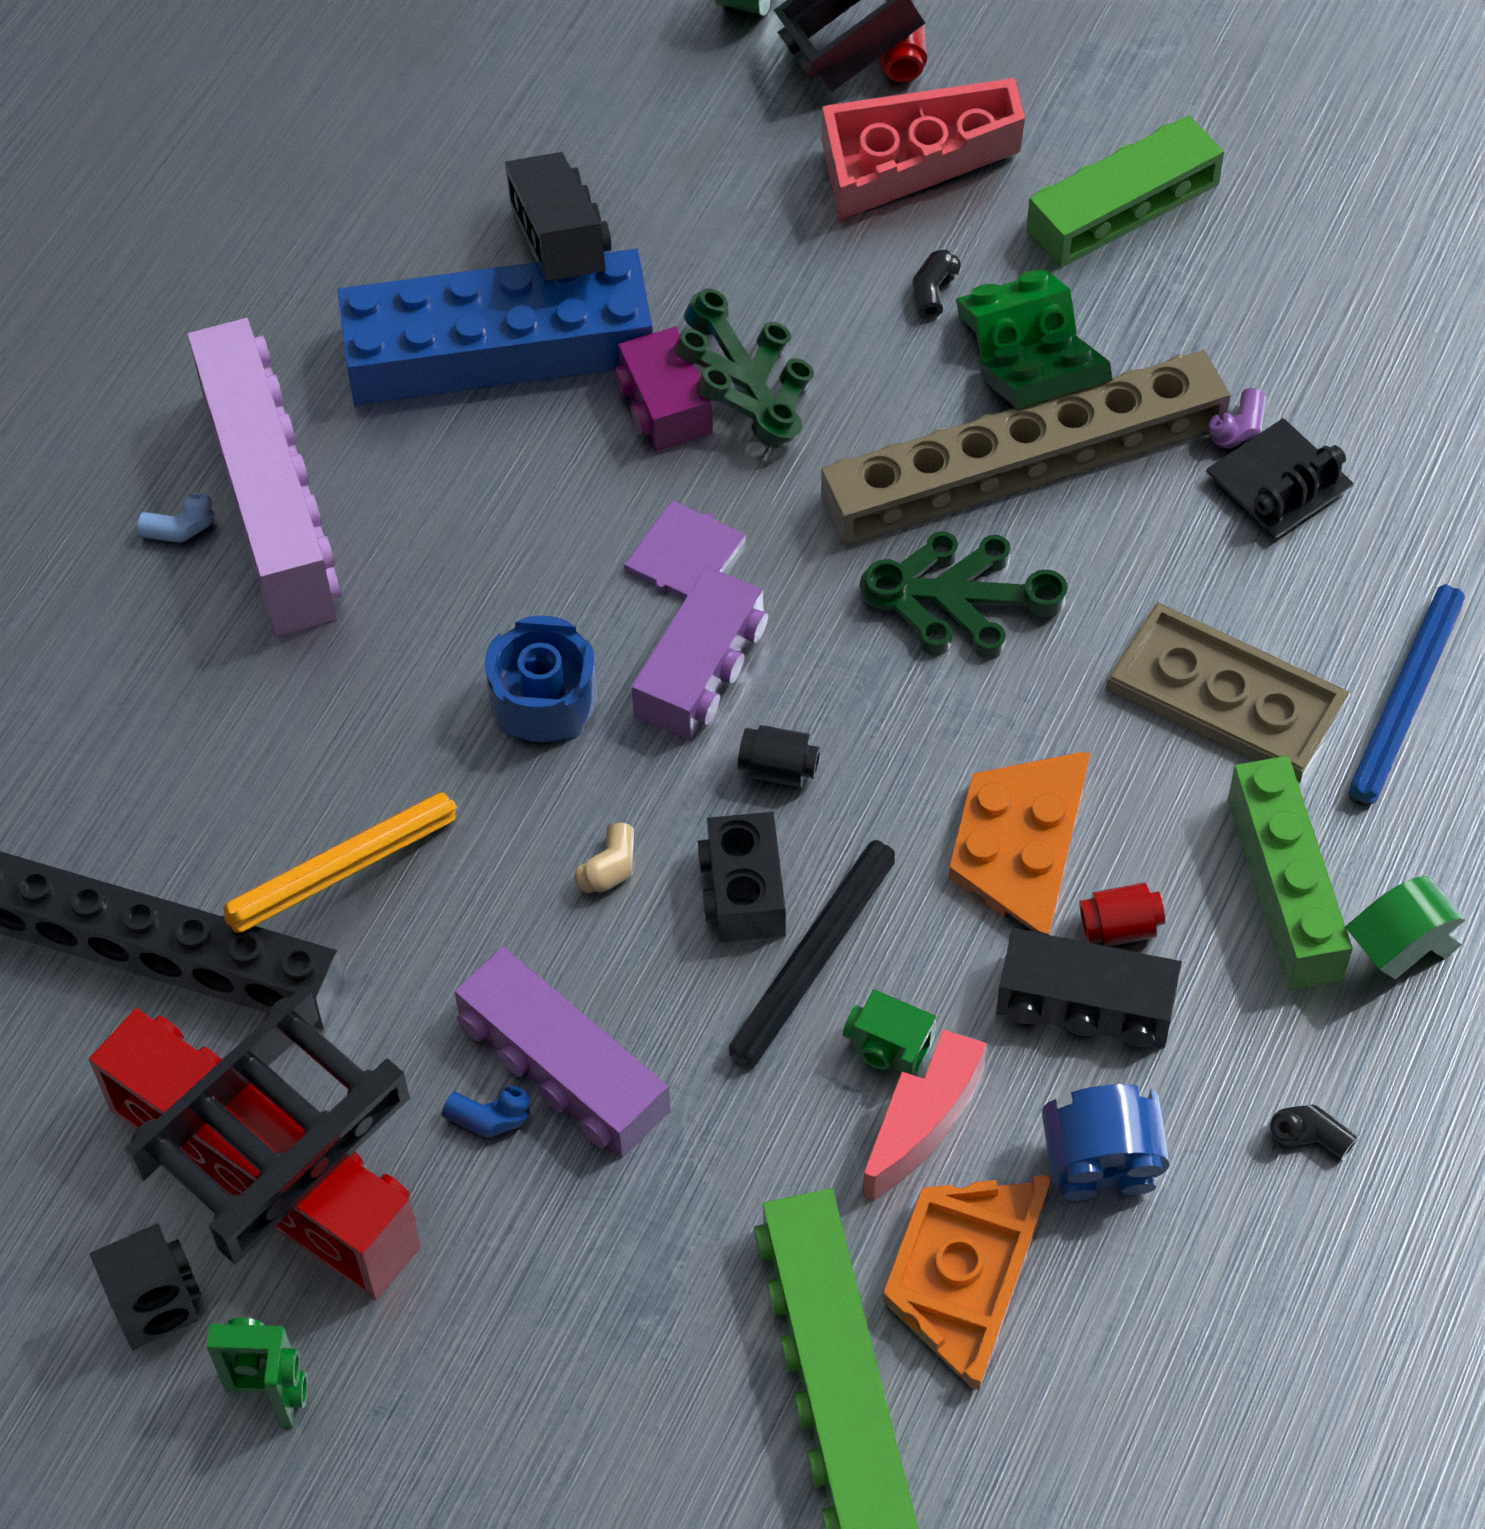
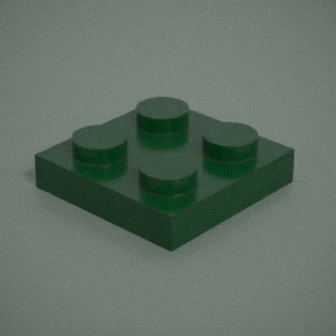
(1044, 369)

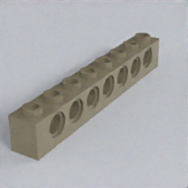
(1022, 447)

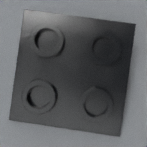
(1281, 476)

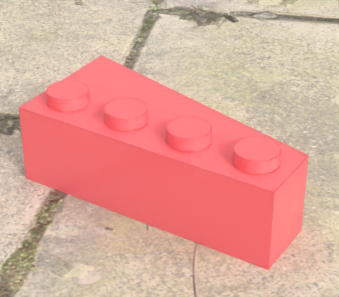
(916, 140)

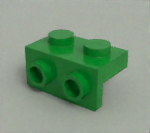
(1017, 311)
(259, 1361)

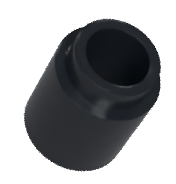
(778, 755)

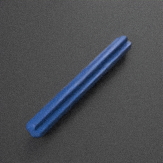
(1406, 695)

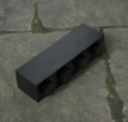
(557, 216)

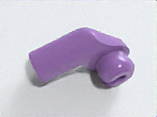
(1242, 427)

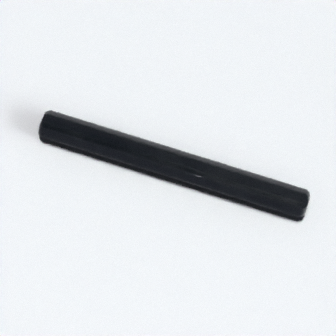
(811, 954)

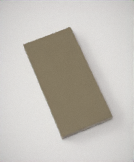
(1227, 689)

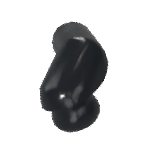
(937, 267)
(1312, 1125)

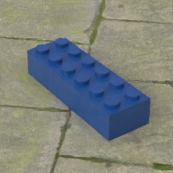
(489, 328)

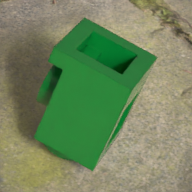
(890, 1033)

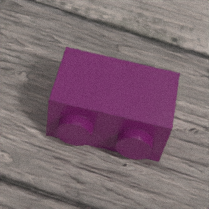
(662, 390)

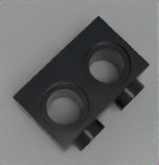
(747, 876)
(147, 1285)

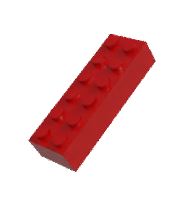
(349, 1222)

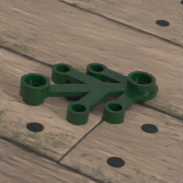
(773, 419)
(956, 591)

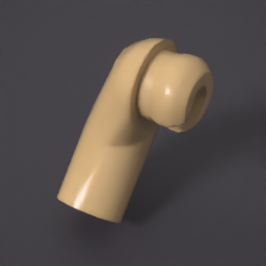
(611, 865)

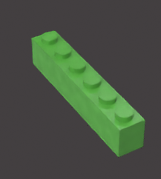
(835, 1364)

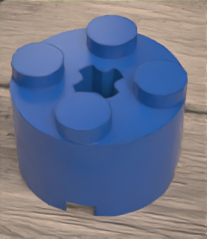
(541, 680)
(1105, 1141)

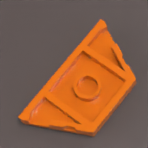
(1020, 836)
(963, 1267)

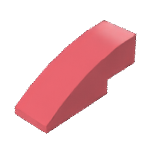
(924, 1112)

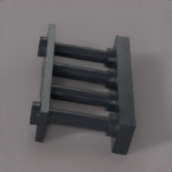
(283, 1177)

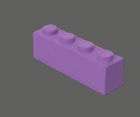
(561, 1052)

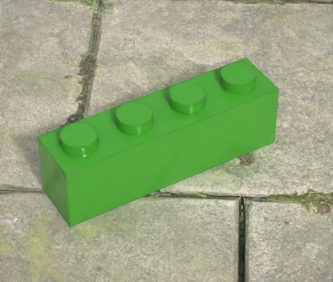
(1124, 190)
(1289, 873)

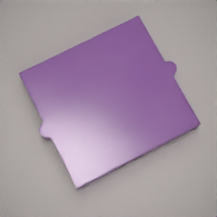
(681, 547)

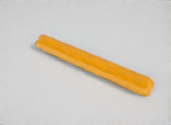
(338, 862)

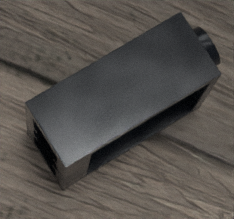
(852, 49)

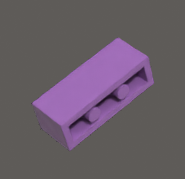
(699, 653)

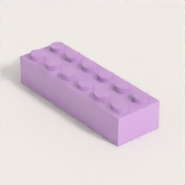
(266, 476)

